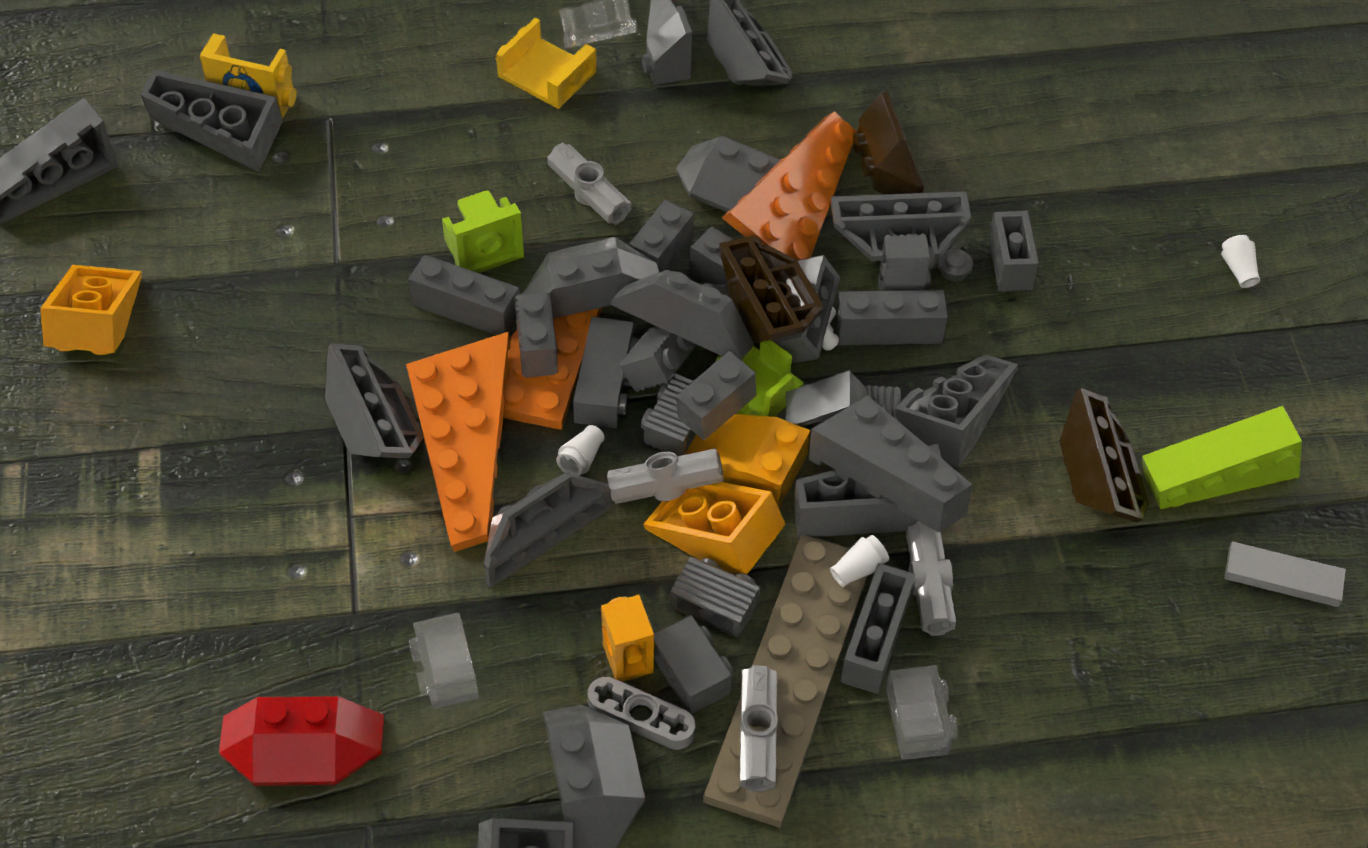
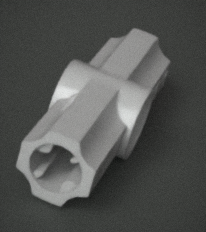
(589, 183)
(665, 476)
(932, 579)
(756, 747)

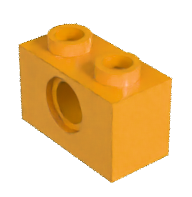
(627, 638)

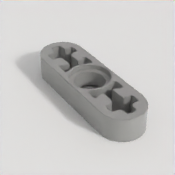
(671, 714)

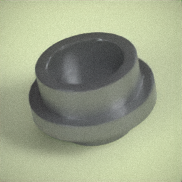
(955, 264)

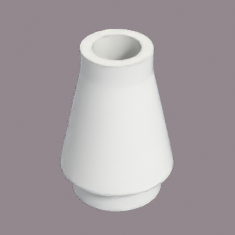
(1241, 258)
(579, 452)
(859, 561)

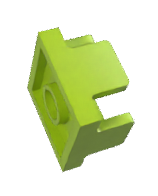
(487, 235)
(773, 379)

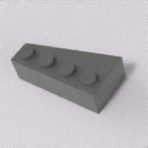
(216, 115)
(892, 463)

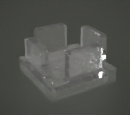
(596, 22)

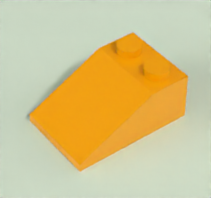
(89, 309)
(758, 452)
(720, 524)

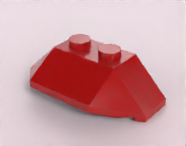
(300, 739)

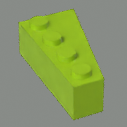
(1225, 460)

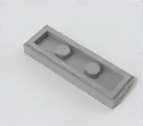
(1285, 574)

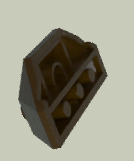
(885, 150)
(769, 289)
(1101, 459)

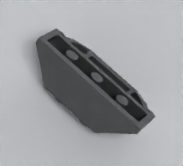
(744, 46)
(722, 171)
(871, 217)
(588, 275)
(688, 311)
(368, 405)
(541, 522)
(594, 774)

